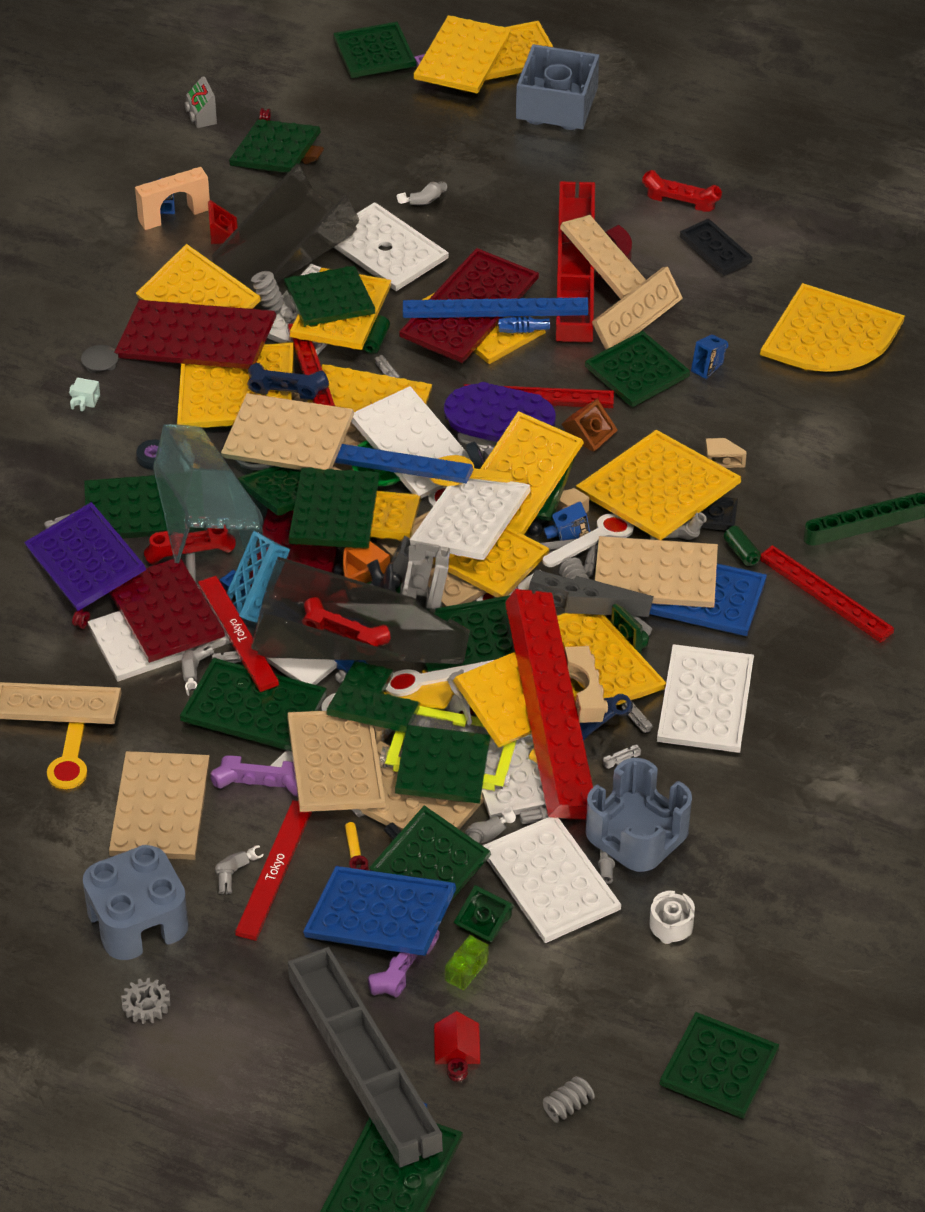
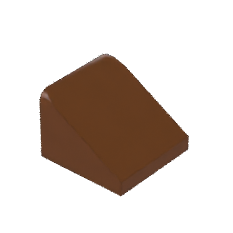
(312, 154)

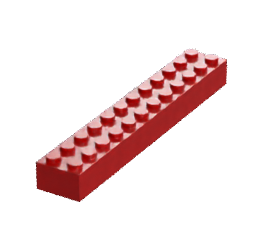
(574, 271)
(550, 703)

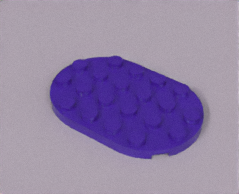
(488, 409)

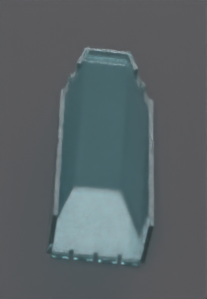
(200, 488)

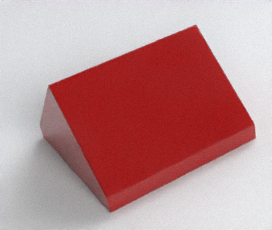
(221, 223)
(457, 1038)

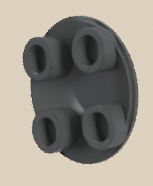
(99, 358)

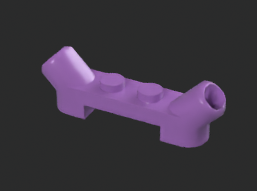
(235, 771)
(394, 979)

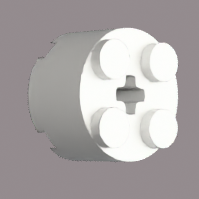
(672, 916)

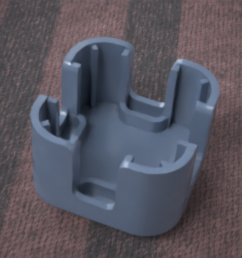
(637, 821)
(133, 895)

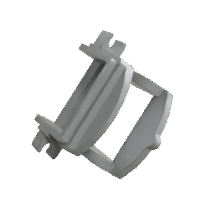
(418, 573)

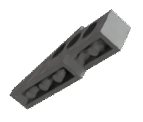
(590, 596)

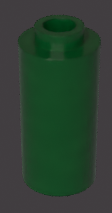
(377, 334)
(742, 546)

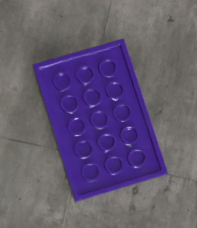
(85, 556)

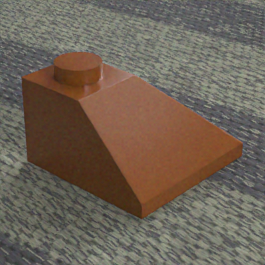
(590, 425)

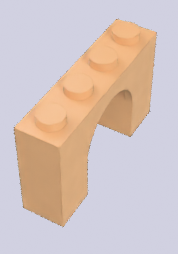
(152, 194)

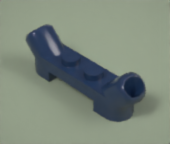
(306, 385)

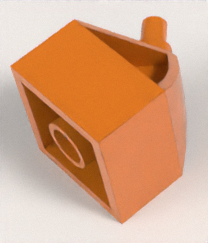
(356, 561)

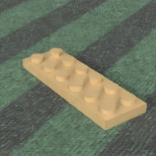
(603, 254)
(638, 308)
(59, 703)

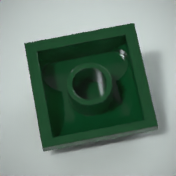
(629, 627)
(484, 914)

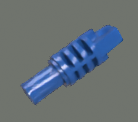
(523, 324)

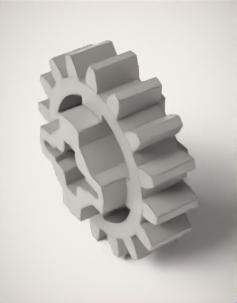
(145, 1000)

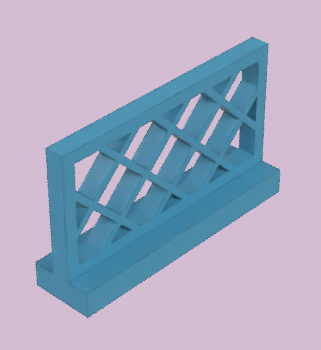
(255, 594)

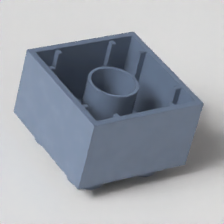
(557, 87)

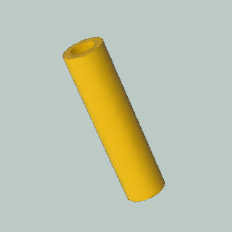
(352, 838)

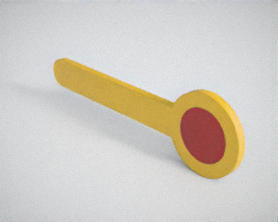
(69, 770)

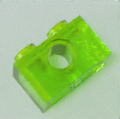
(466, 962)

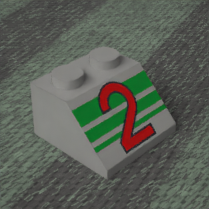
(201, 104)

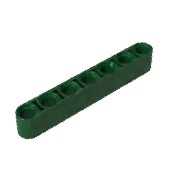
(865, 519)

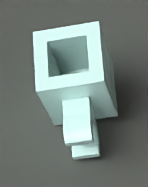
(84, 393)

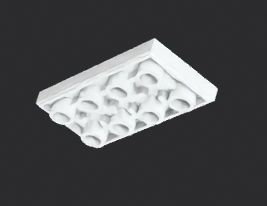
(303, 669)

